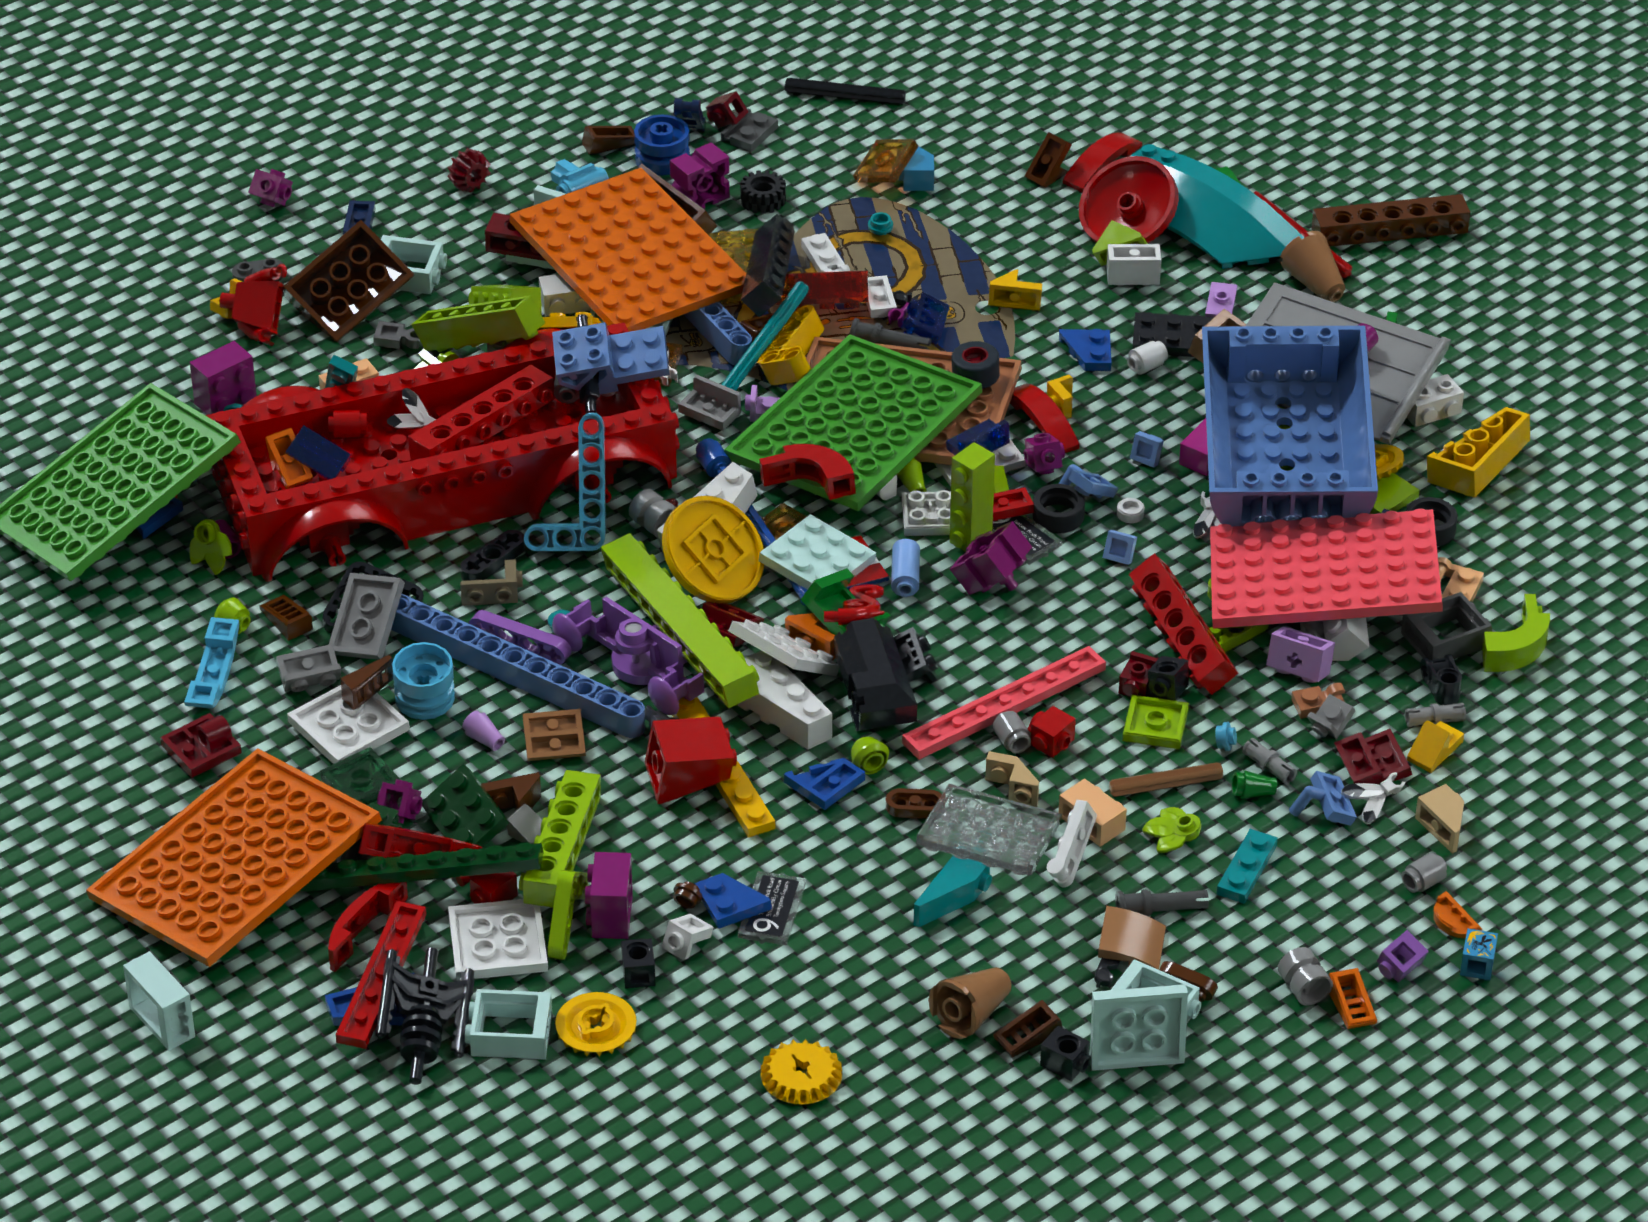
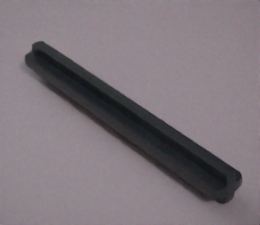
(846, 91)

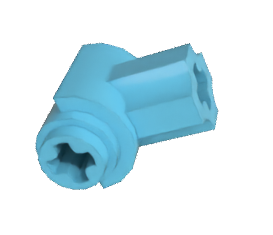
(573, 178)

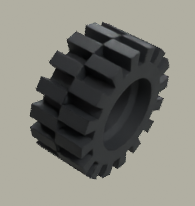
(763, 191)

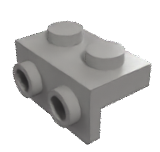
(711, 403)
(308, 668)

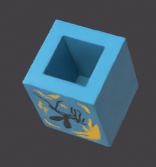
(1478, 954)

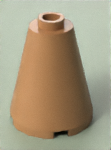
(1314, 265)
(968, 1000)

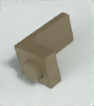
(493, 590)

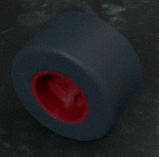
(976, 362)

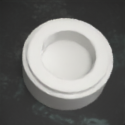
(1130, 510)

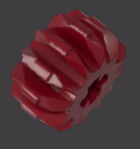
(469, 170)

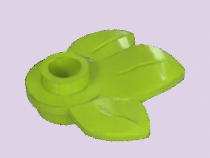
(210, 545)
(1173, 828)

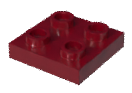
(201, 744)

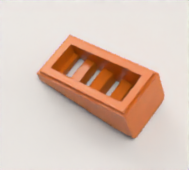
(1354, 980)

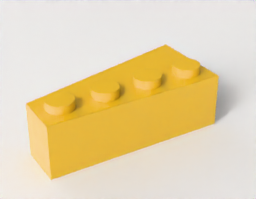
(1480, 453)

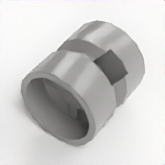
(650, 510)
(1305, 976)

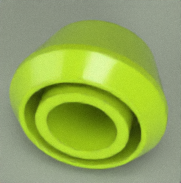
(234, 609)
(869, 754)

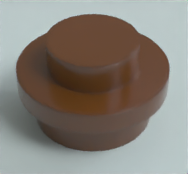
(687, 894)

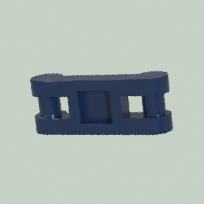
(690, 113)

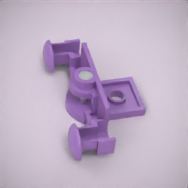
(638, 651)

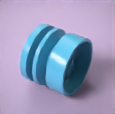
(423, 680)

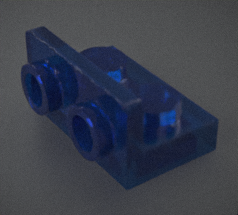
(926, 317)
(986, 434)

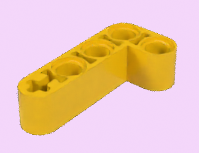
(785, 356)

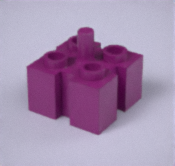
(702, 175)
(992, 559)

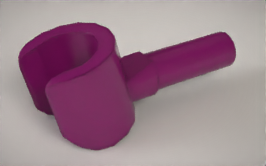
(897, 314)

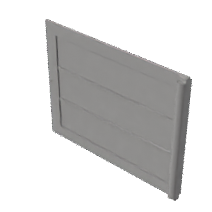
(1397, 363)

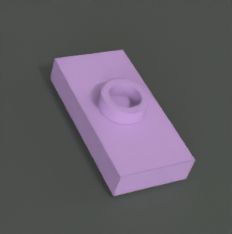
(1220, 297)

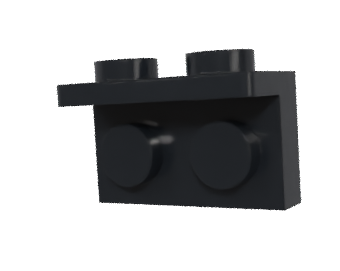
(914, 655)

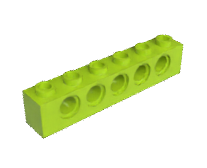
(562, 834)

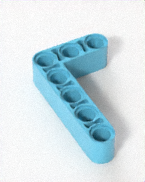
(586, 495)

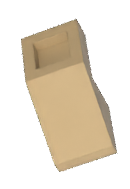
(1012, 771)

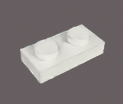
(880, 297)

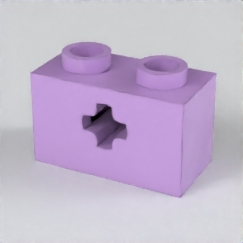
(1300, 654)

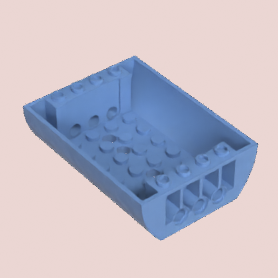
(1331, 434)

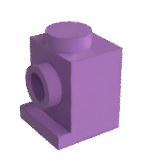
(1404, 949)

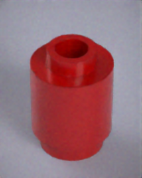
(348, 423)

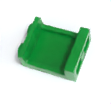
(829, 594)

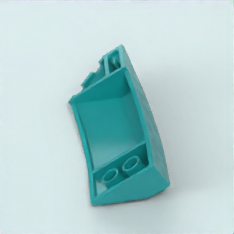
(1222, 213)

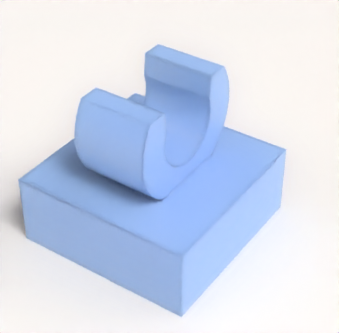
(1146, 449)
(1119, 547)

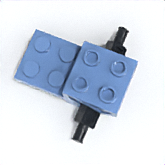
(598, 362)

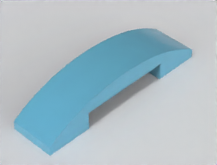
(215, 663)

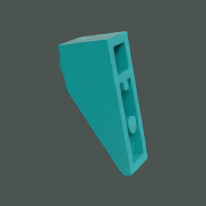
(953, 887)

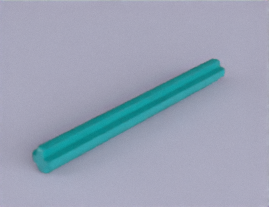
(766, 336)

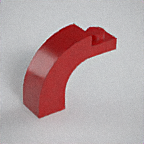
(810, 463)

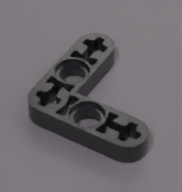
(357, 567)

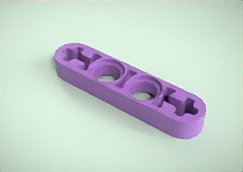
(548, 645)

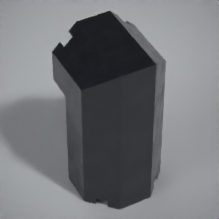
(874, 676)

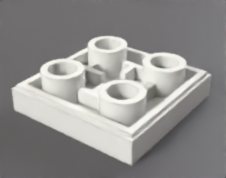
(926, 513)

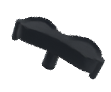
(901, 298)
(1103, 976)

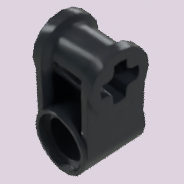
(1442, 679)

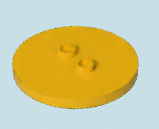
(712, 549)

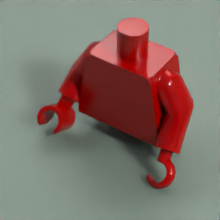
(257, 303)

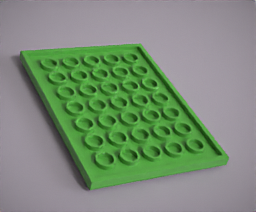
(864, 405)
(113, 480)

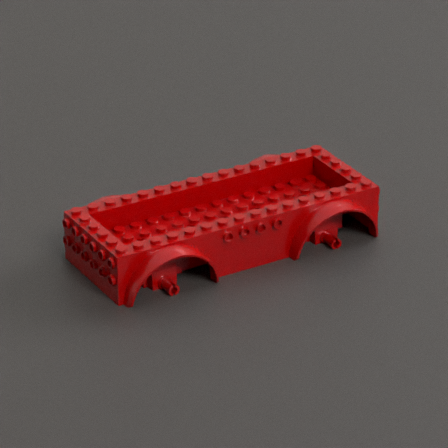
(436, 493)

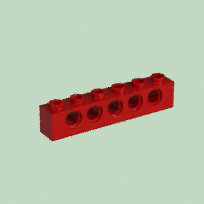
(484, 414)
(1183, 624)

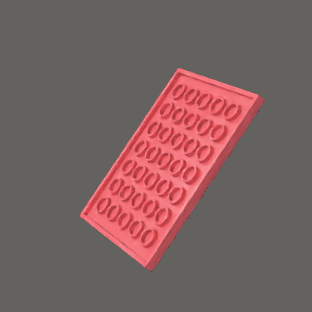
(1324, 569)

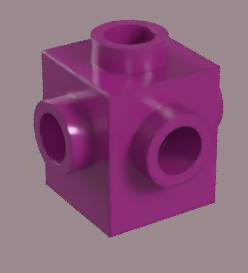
(271, 187)
(1038, 447)
(402, 798)

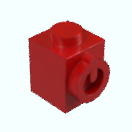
(1052, 731)

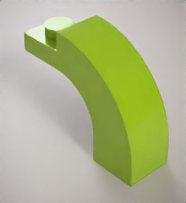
(1520, 646)

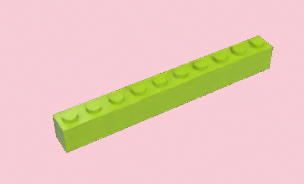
(681, 620)

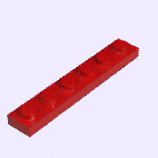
(363, 1009)

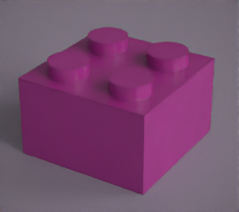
(223, 378)
(609, 895)

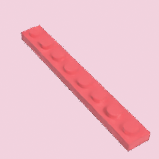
(1012, 697)

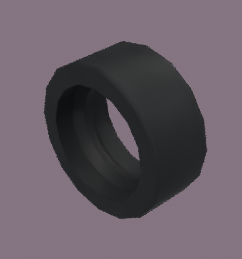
(1062, 495)
(1442, 511)

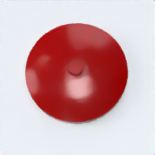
(1132, 193)

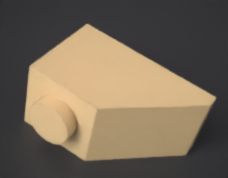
(1441, 815)

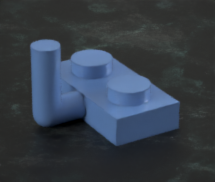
(1088, 483)
(1328, 791)

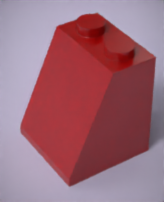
(688, 756)

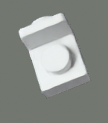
(683, 933)

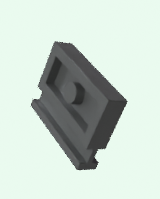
(750, 131)

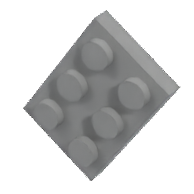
(366, 616)

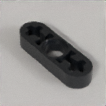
(506, 545)

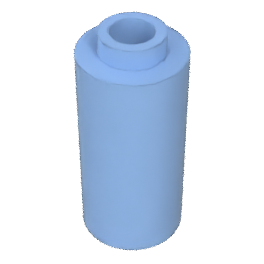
(905, 567)

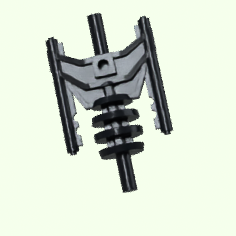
(427, 1006)

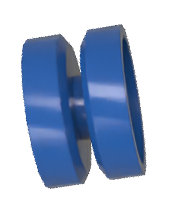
(659, 141)

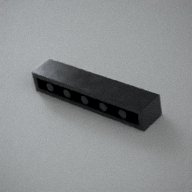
(768, 265)

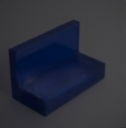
(318, 453)

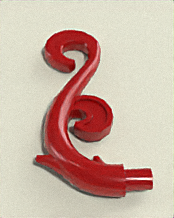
(858, 609)

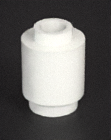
(1147, 357)

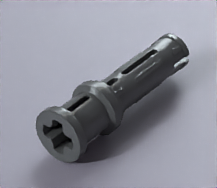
(879, 335)
(1146, 902)

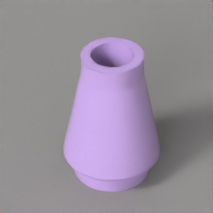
(481, 729)

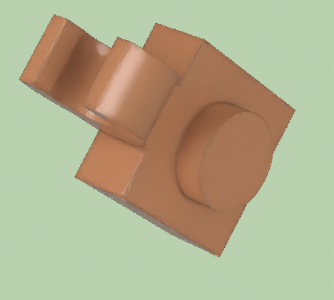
(1312, 698)

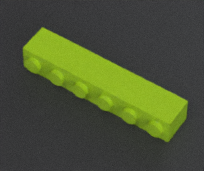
(479, 324)

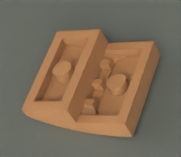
(553, 734)
(1131, 936)

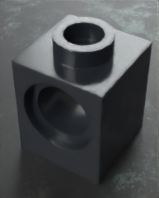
(1168, 678)
(638, 963)
(1065, 1053)

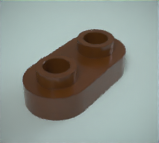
(911, 802)
(1207, 985)

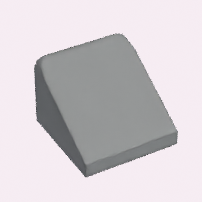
(524, 825)

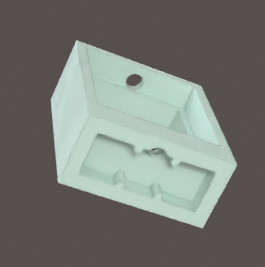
(419, 251)
(1142, 975)
(159, 1000)
(515, 1005)

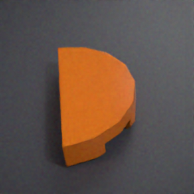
(1452, 917)

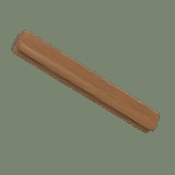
(1166, 779)

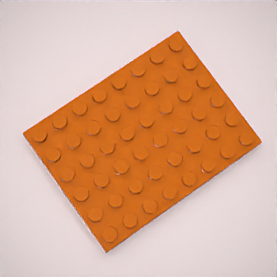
(630, 251)
(233, 856)

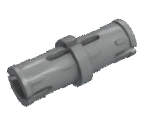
(1435, 713)
(1269, 761)

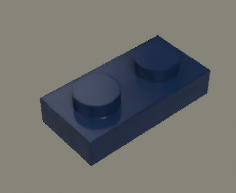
(359, 211)

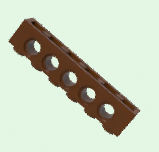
(1392, 220)

